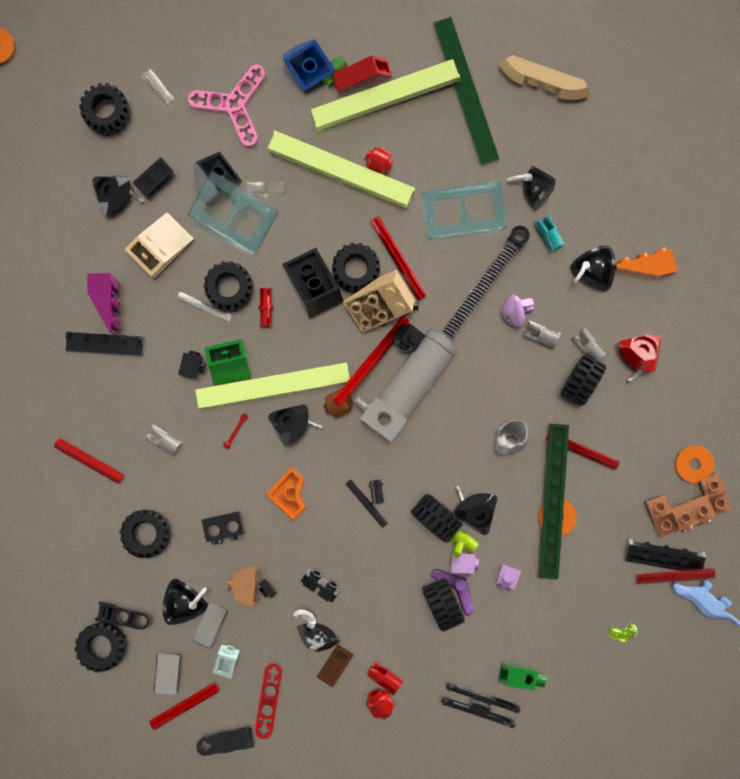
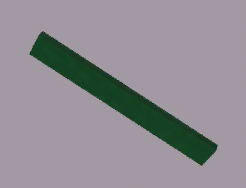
(467, 92)
(553, 501)

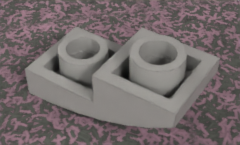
(209, 626)

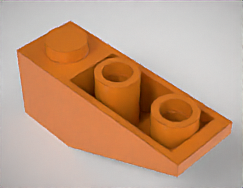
(653, 265)

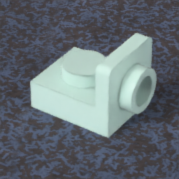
(226, 661)

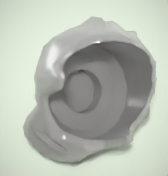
(511, 437)

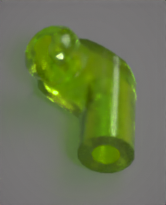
(624, 634)

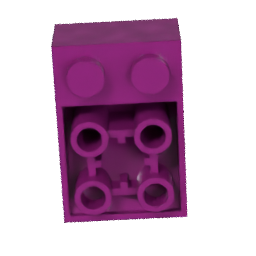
(102, 291)

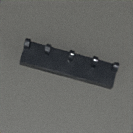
(104, 344)
(664, 556)

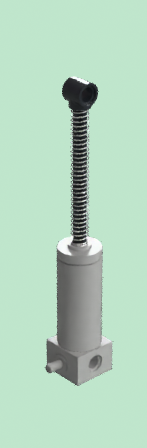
(431, 357)

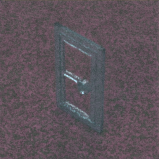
(242, 198)
(466, 225)

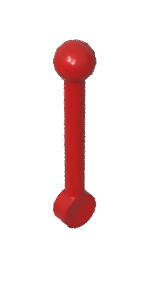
(243, 417)

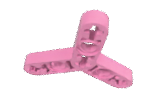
(225, 105)

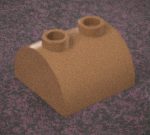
(245, 585)

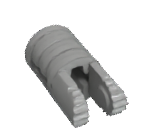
(546, 335)
(592, 347)
(166, 442)

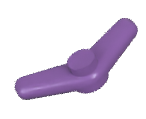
(461, 586)

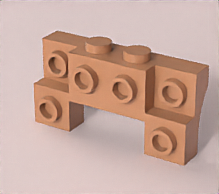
(699, 510)

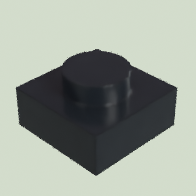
(266, 589)

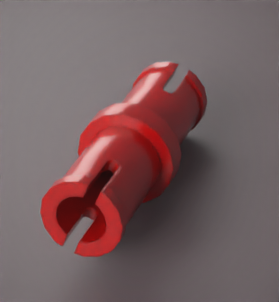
(265, 307)

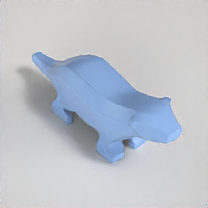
(705, 601)

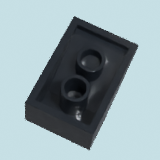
(313, 282)

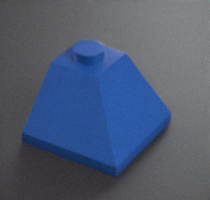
(308, 63)

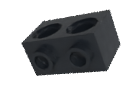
(222, 522)

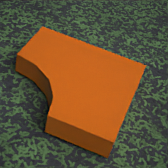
(287, 494)

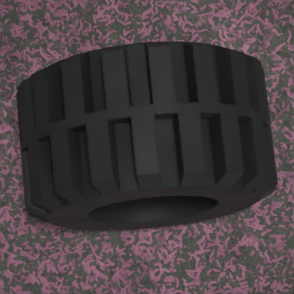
(100, 93)
(355, 251)
(221, 271)
(583, 379)
(436, 518)
(129, 527)
(443, 604)
(83, 647)

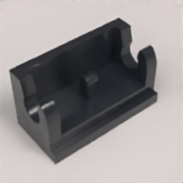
(152, 176)

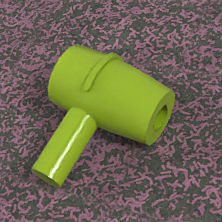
(463, 542)

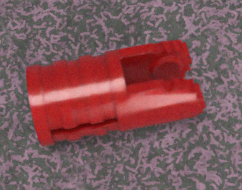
(384, 678)

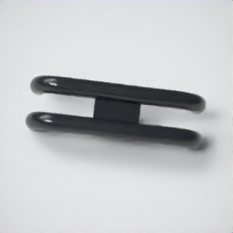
(481, 705)

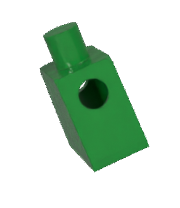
(514, 677)

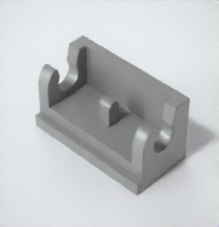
(166, 673)

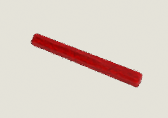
(398, 258)

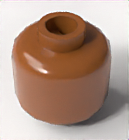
(335, 410)

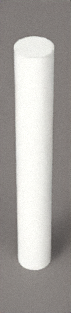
(204, 306)

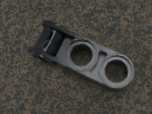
(110, 614)
(226, 742)

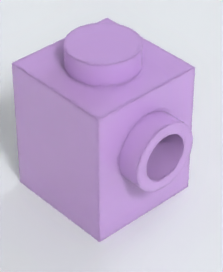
(464, 565)
(507, 577)

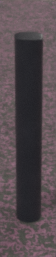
(366, 503)

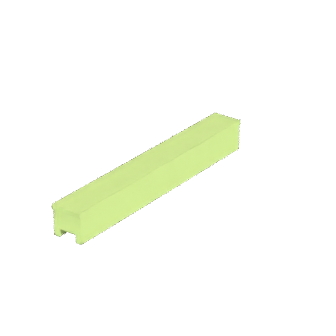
(385, 95)
(341, 169)
(272, 386)

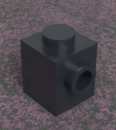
(408, 337)
(191, 365)

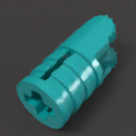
(550, 236)

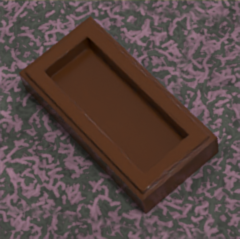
(335, 665)

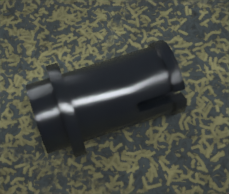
(376, 491)

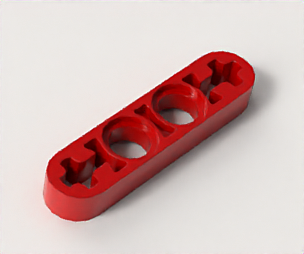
(271, 701)

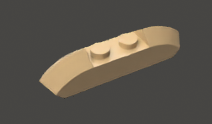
(567, 85)

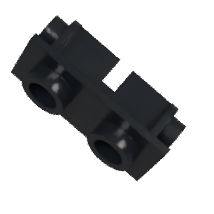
(314, 579)

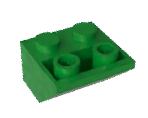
(227, 362)

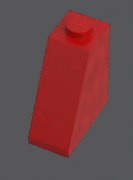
(362, 74)

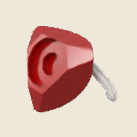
(641, 353)

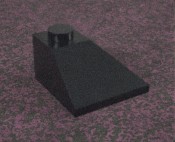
(219, 165)

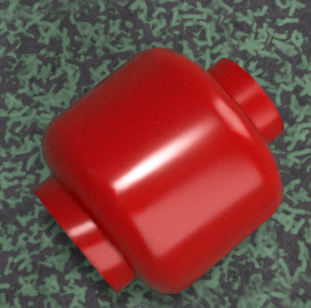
(379, 160)
(380, 704)

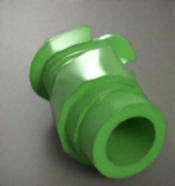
(338, 63)

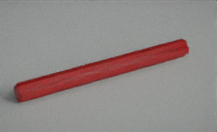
(368, 364)

